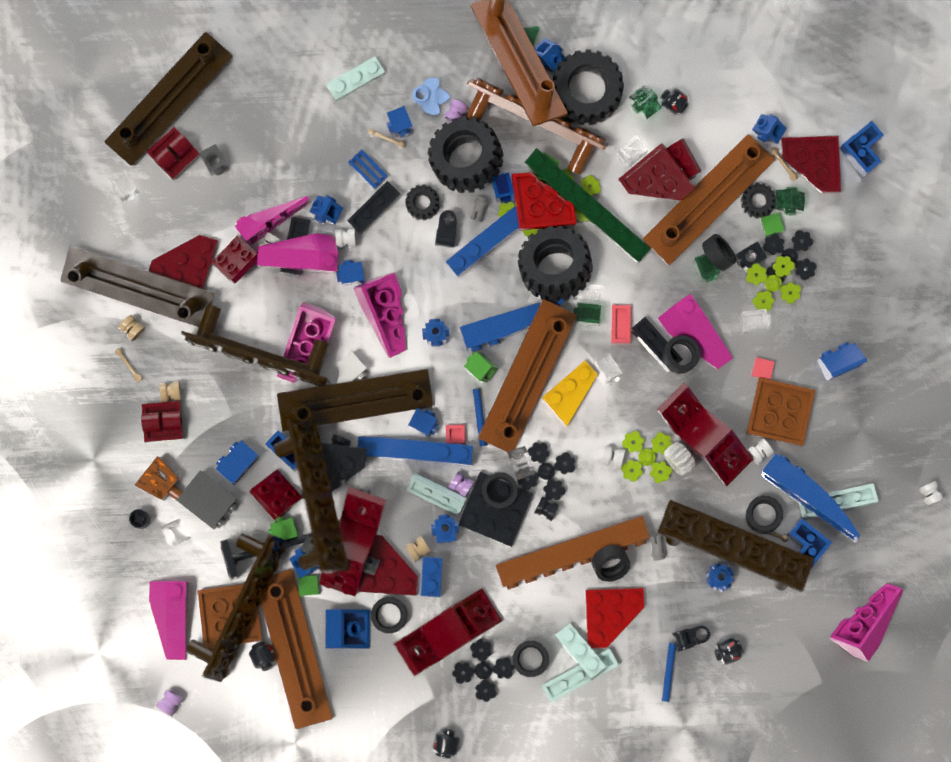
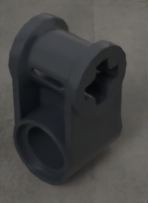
(446, 232)
(690, 638)

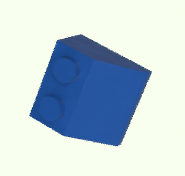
(841, 361)
(347, 629)

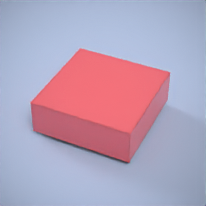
(762, 368)
(455, 434)

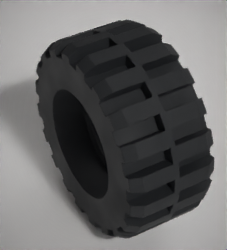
(597, 64)
(449, 139)
(555, 285)

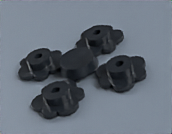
(779, 248)
(547, 471)
(483, 670)

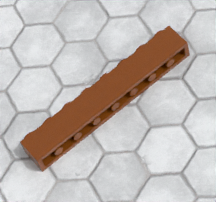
(571, 552)

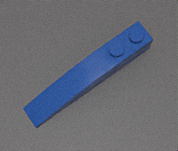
(484, 243)
(500, 327)
(417, 451)
(808, 493)

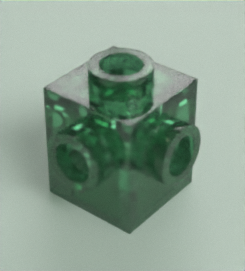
(644, 102)
(790, 200)

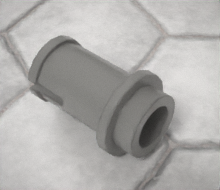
(479, 208)
(657, 549)

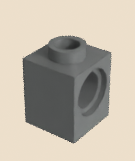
(213, 152)

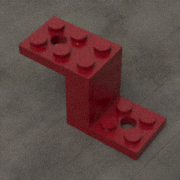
(705, 434)
(358, 533)
(447, 632)

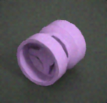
(456, 110)
(461, 484)
(168, 704)

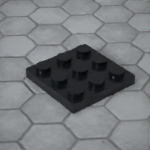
(495, 523)

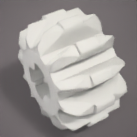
(679, 458)

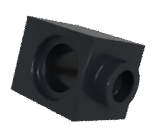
(754, 249)

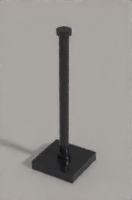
(231, 559)

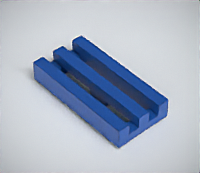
(357, 158)

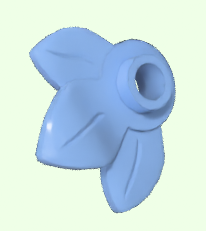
(433, 96)

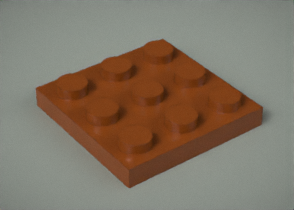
(780, 412)
(215, 608)

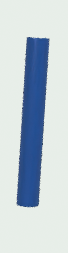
(479, 413)
(668, 672)

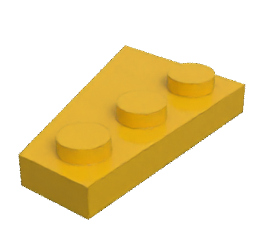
(570, 392)

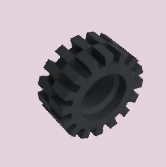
(425, 191)
(750, 208)

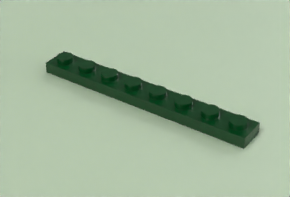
(587, 205)

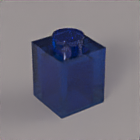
(503, 188)

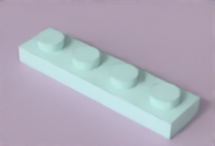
(848, 499)
(575, 678)

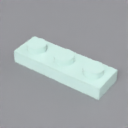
(355, 78)
(436, 494)
(581, 651)

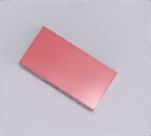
(621, 324)

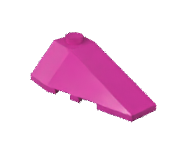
(258, 224)
(305, 253)
(383, 309)
(689, 320)
(309, 325)
(170, 613)
(866, 628)

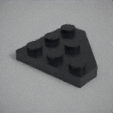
(342, 462)

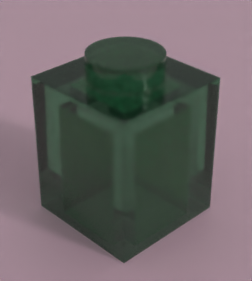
(705, 269)
(587, 314)

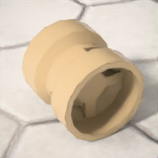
(131, 327)
(170, 391)
(418, 549)

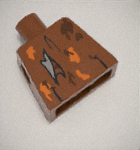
(159, 481)

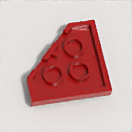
(539, 204)
(610, 613)

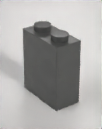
(208, 500)

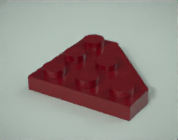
(815, 160)
(658, 177)
(188, 261)
(392, 574)

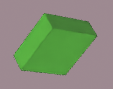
(772, 224)
(308, 585)

